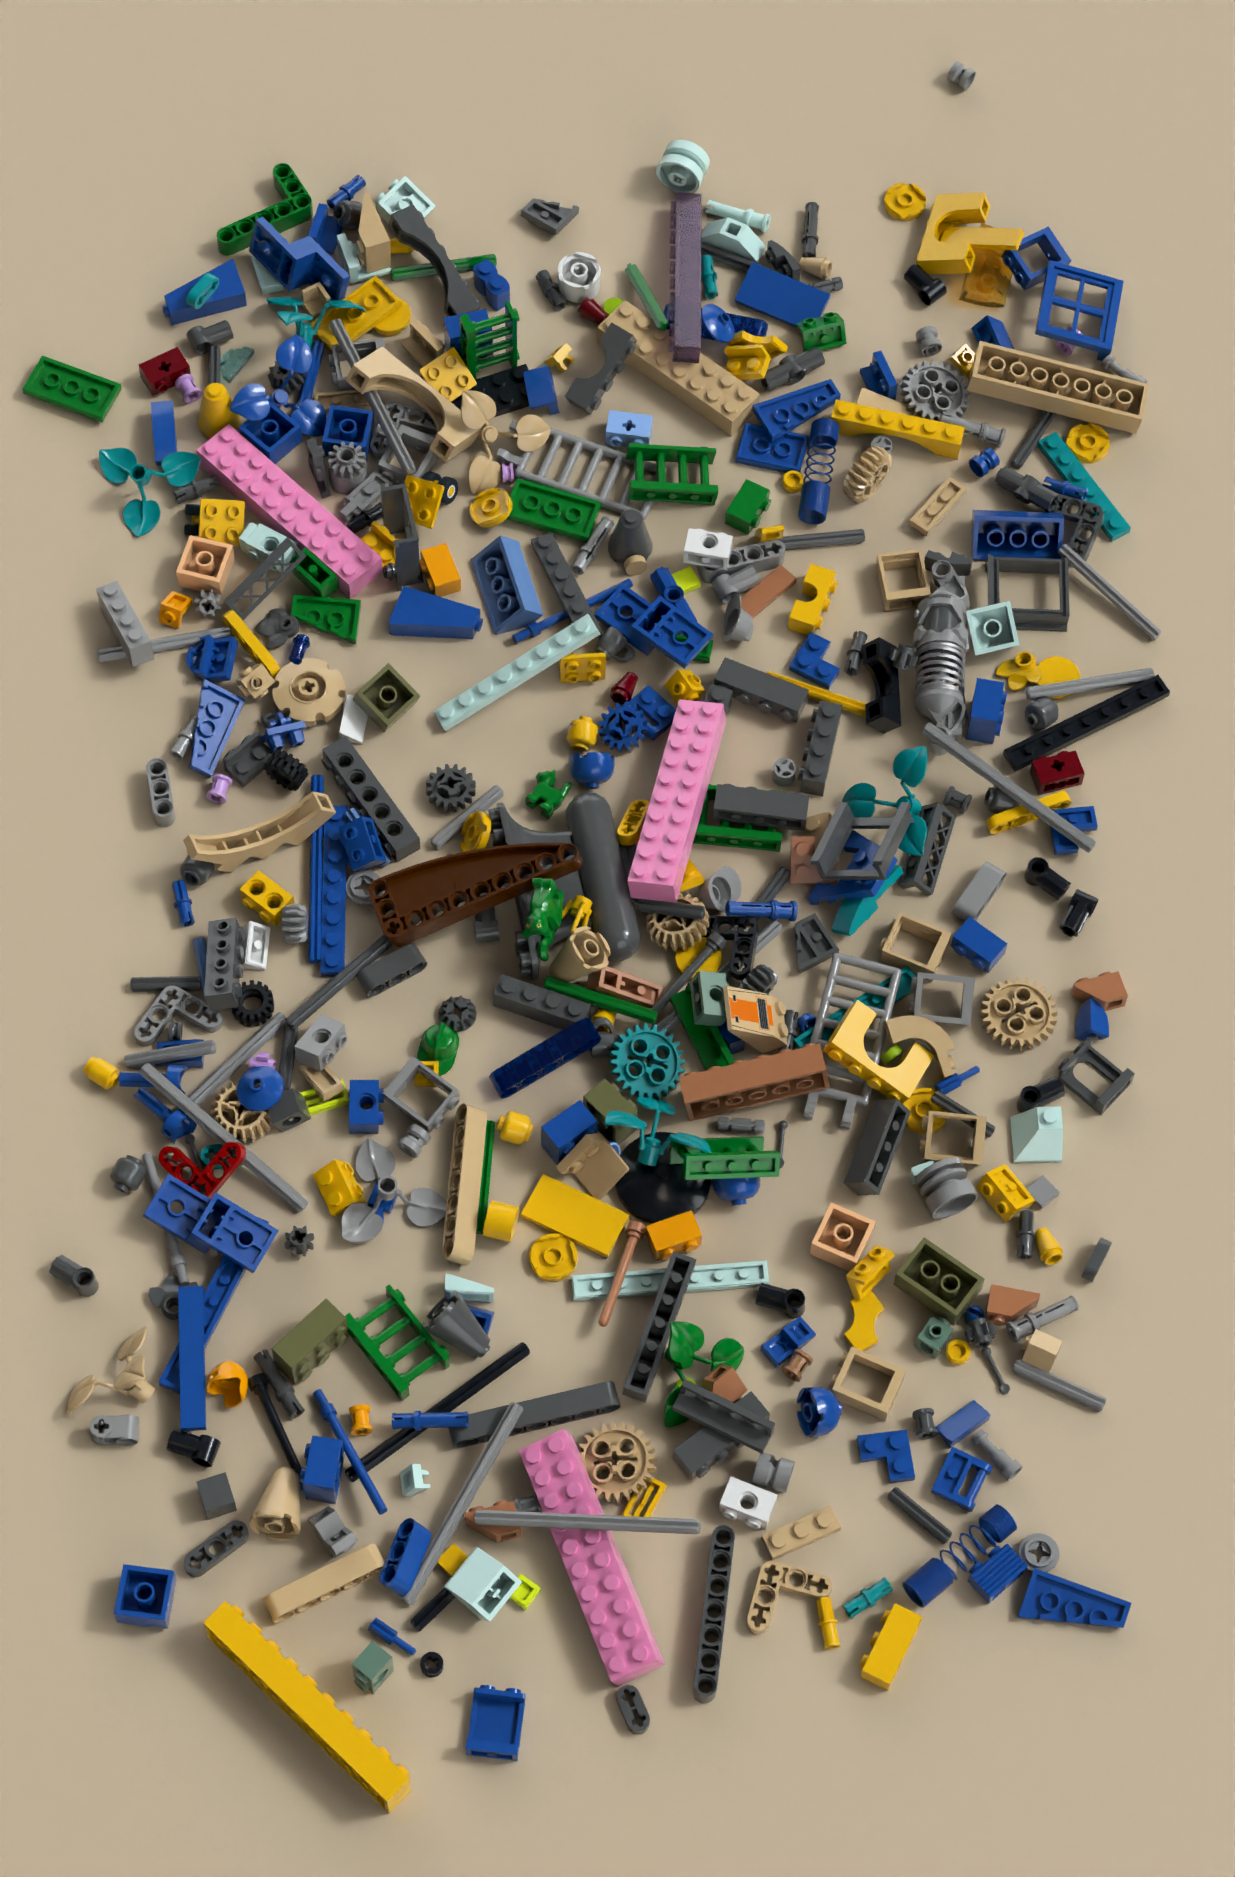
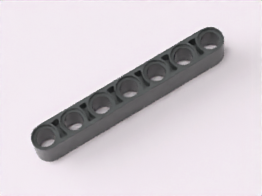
(540, 1413)
(714, 1625)

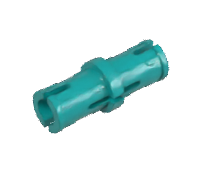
(708, 277)
(867, 1597)

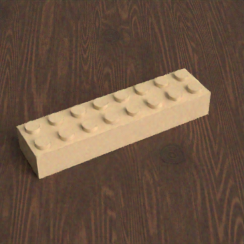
(699, 385)
(1058, 387)

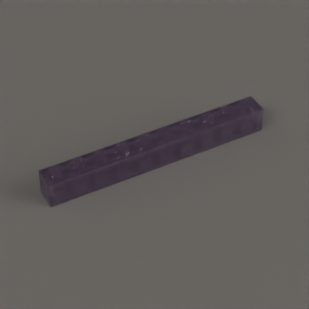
(686, 278)

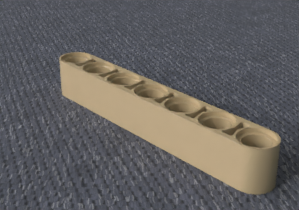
(464, 1184)

